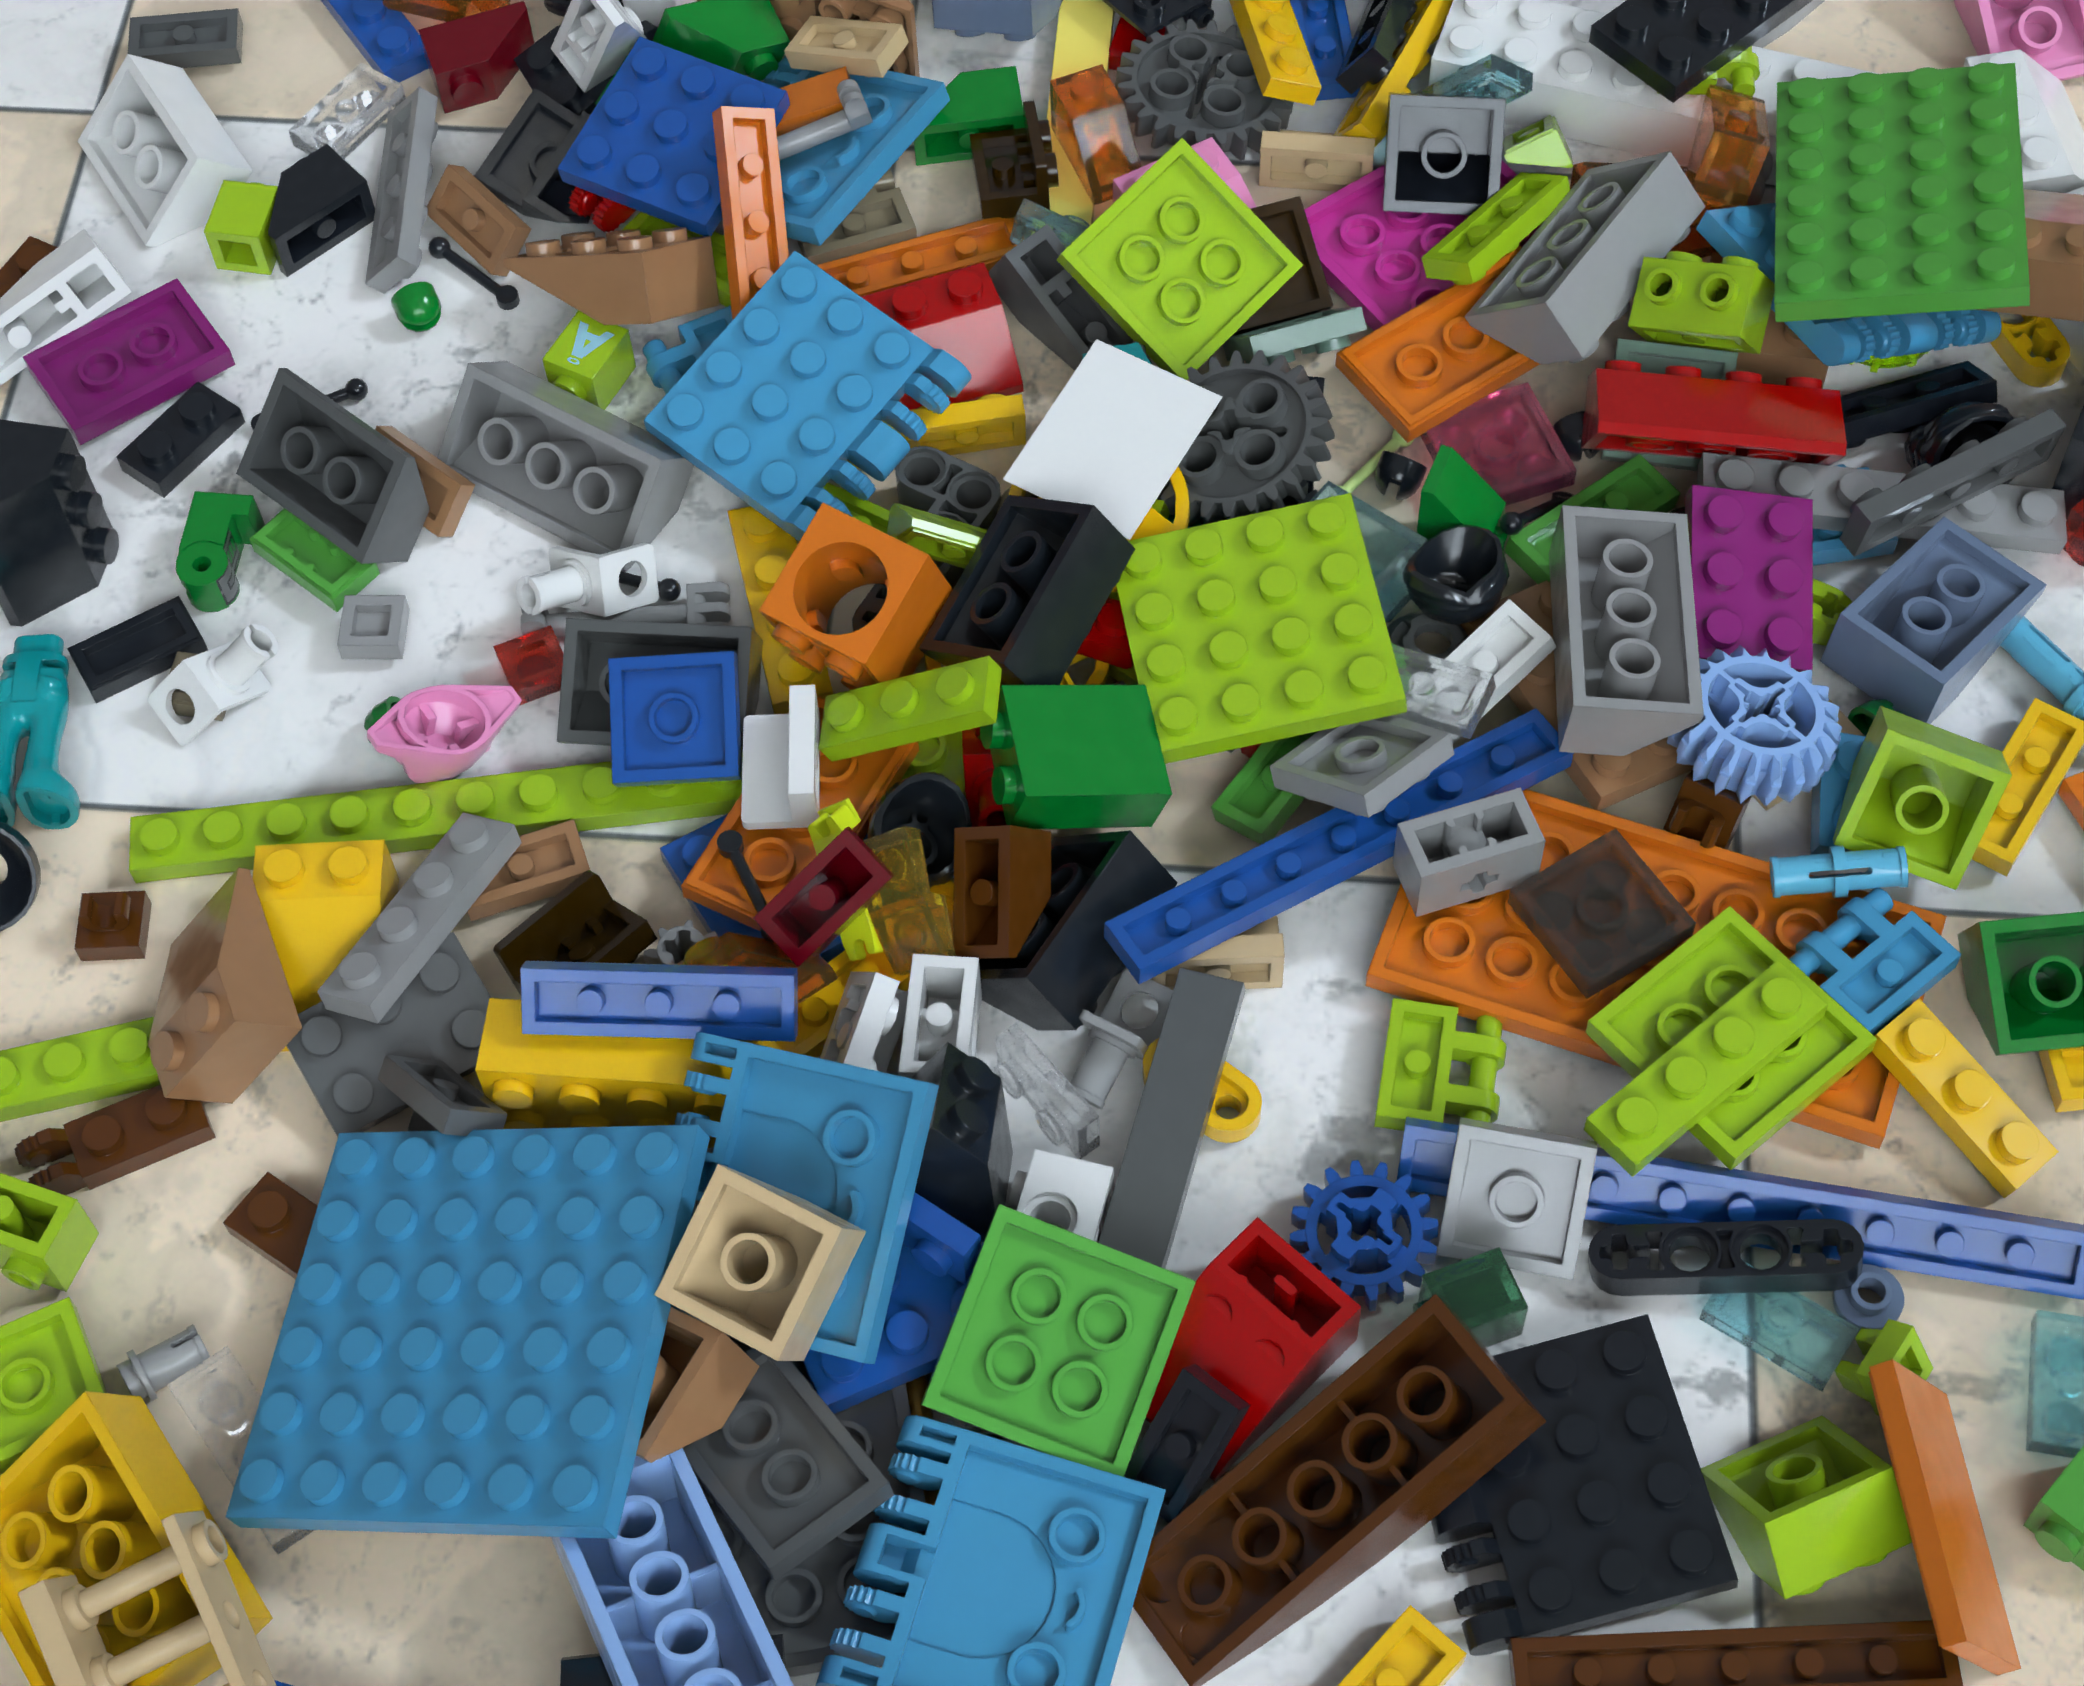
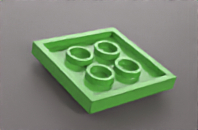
(1058, 1342)

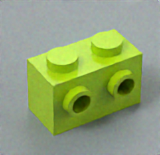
(1702, 302)
(41, 1235)

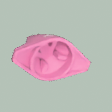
(443, 728)

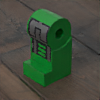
(213, 547)

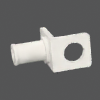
(589, 582)
(216, 681)

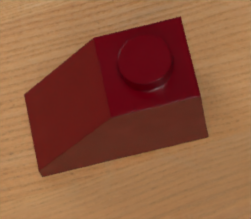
(476, 54)
(824, 898)

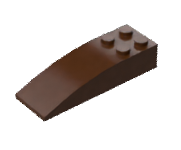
(1331, 1492)

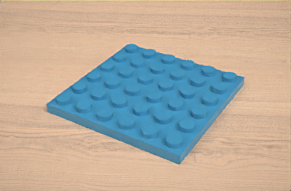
(472, 1333)

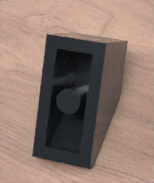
(316, 208)

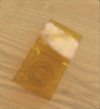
(906, 912)

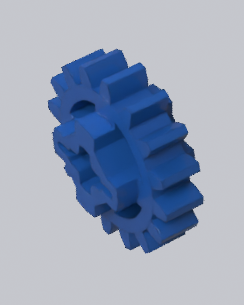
(1378, 1210)

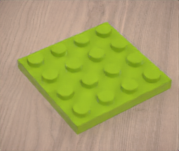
(1258, 629)

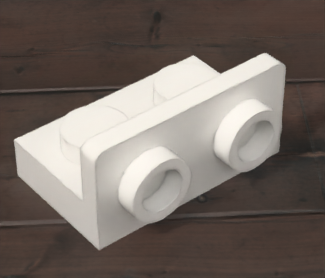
(867, 1022)

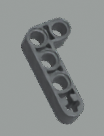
(943, 487)

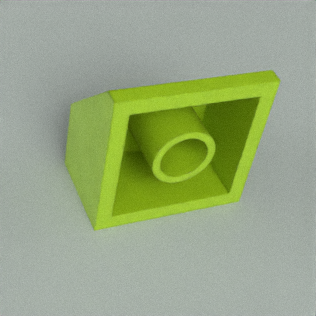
(1921, 793)
(1808, 1506)

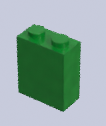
(1076, 757)

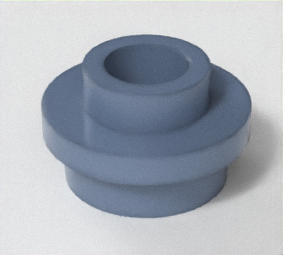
(1868, 1315)

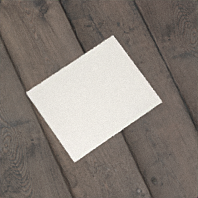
(1113, 436)

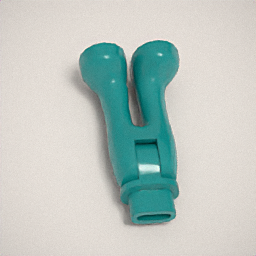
(36, 706)

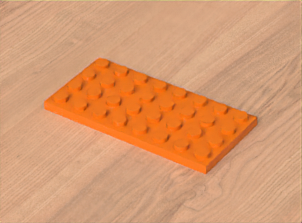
(1496, 967)

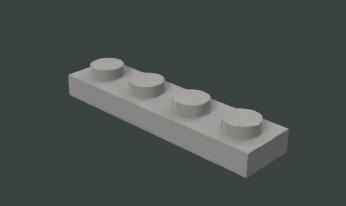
(402, 191)
(419, 918)

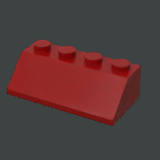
(965, 319)
(1694, 415)

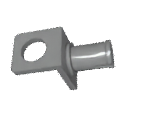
(1115, 1040)

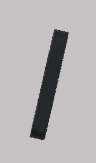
(1726, 1269)

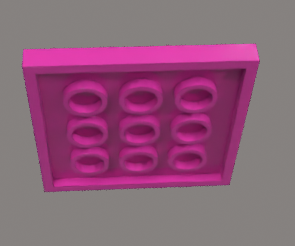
(1377, 254)

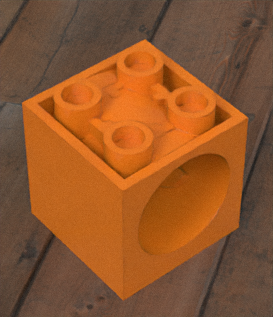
(826, 565)

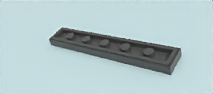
(1172, 1116)

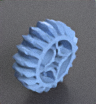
(1760, 728)

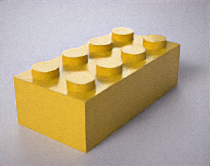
(588, 1078)

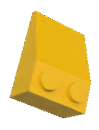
(321, 904)

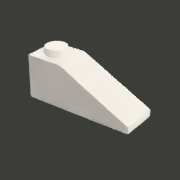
(596, 39)
(55, 299)

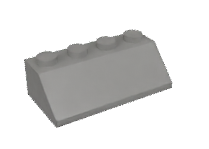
(1588, 259)
(561, 460)
(1623, 629)

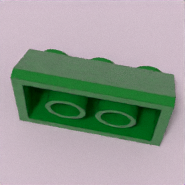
(2027, 981)

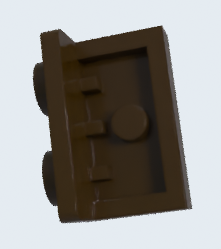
(1014, 166)
(576, 927)

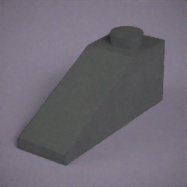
(1051, 300)

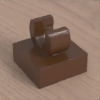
(1704, 815)
(113, 925)

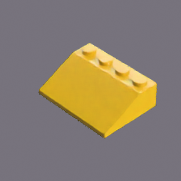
(90, 1506)

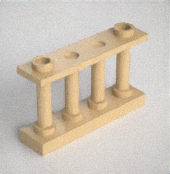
(67, 1614)

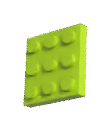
(1179, 261)
(1693, 986)

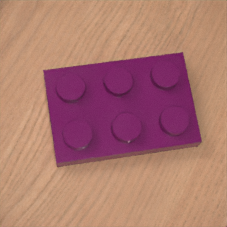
(128, 361)
(1752, 573)

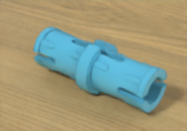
(1884, 867)

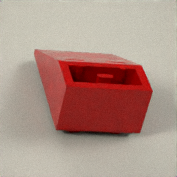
(1262, 1329)

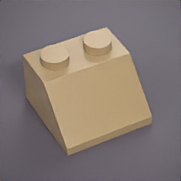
(760, 1264)

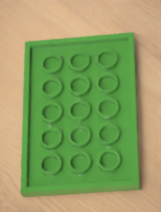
(1899, 194)

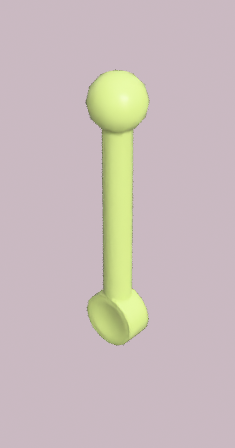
(1368, 468)

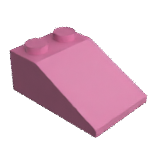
(2042, 29)

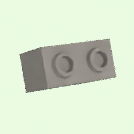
(1467, 851)

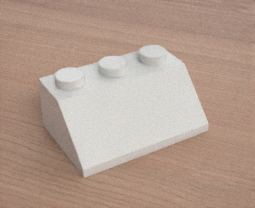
(2047, 123)
(160, 149)

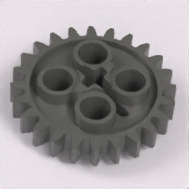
(1169, 75)
(1262, 417)

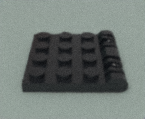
(1595, 1506)

